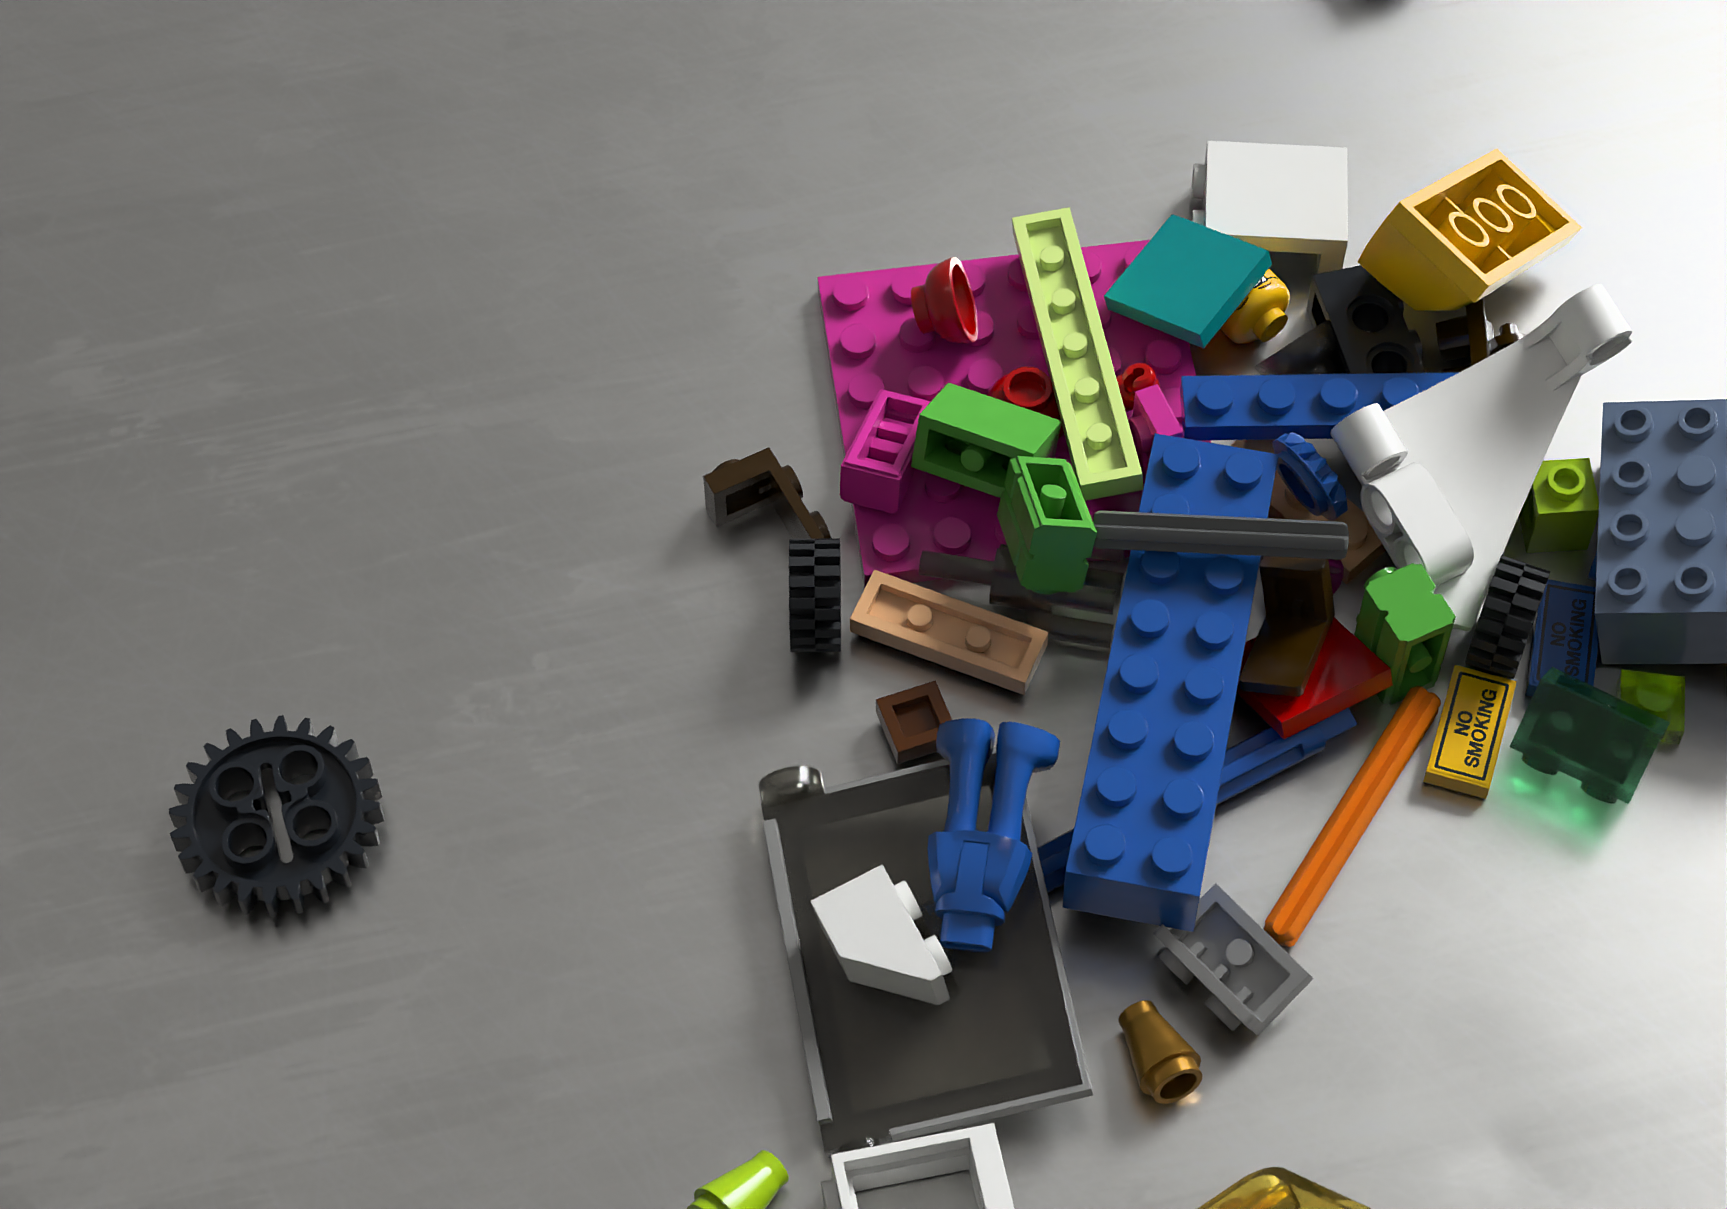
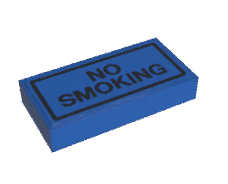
(1564, 634)

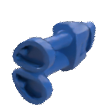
(980, 871)

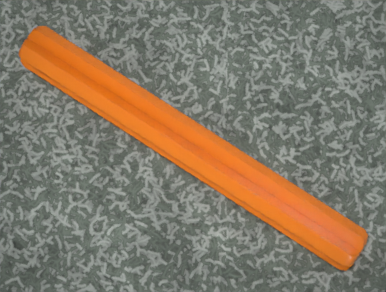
(1351, 816)

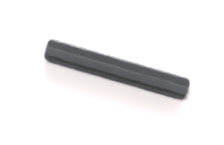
(1221, 535)

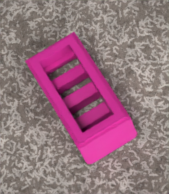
(876, 482)

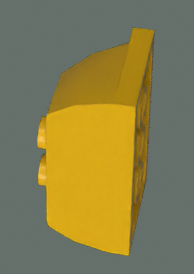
(1466, 235)

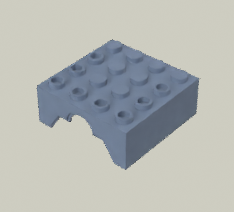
(1662, 533)

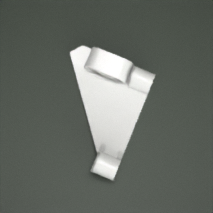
(1460, 458)

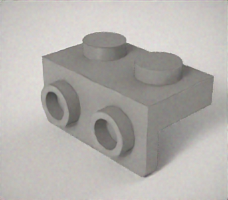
(1235, 961)

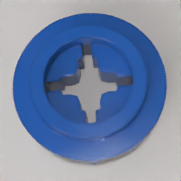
(1309, 477)

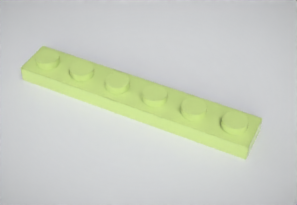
(1077, 355)

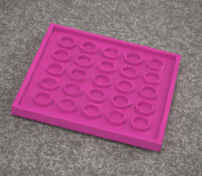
(879, 346)

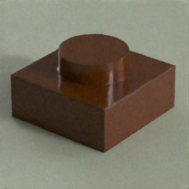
(912, 720)

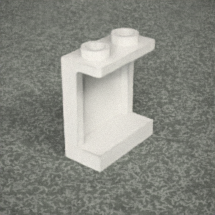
(1276, 197)

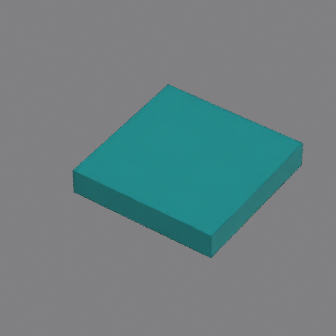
(1188, 280)

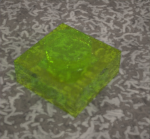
(1658, 695)

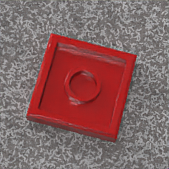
(1341, 678)

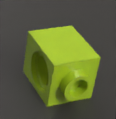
(1560, 507)

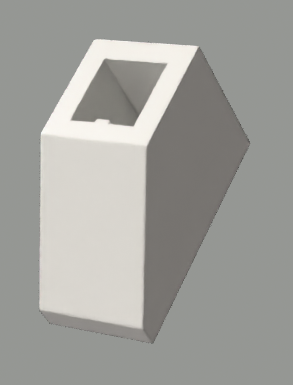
(877, 939)

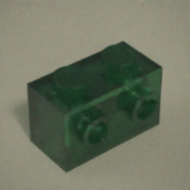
(1588, 737)

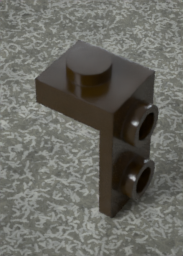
(754, 482)
(1294, 628)

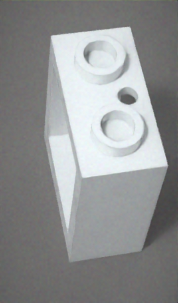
(921, 1158)

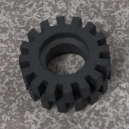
(815, 595)
(1507, 617)

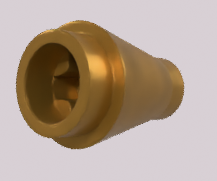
(1161, 1057)

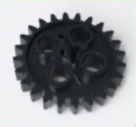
(217, 830)

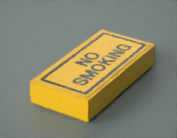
(1470, 731)

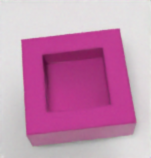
(1151, 416)

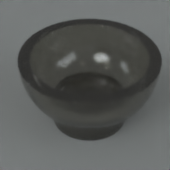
(1304, 355)

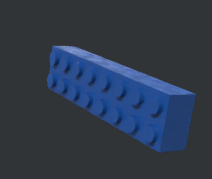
(1168, 697)

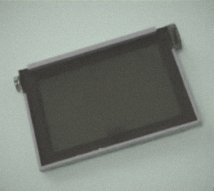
(892, 1062)

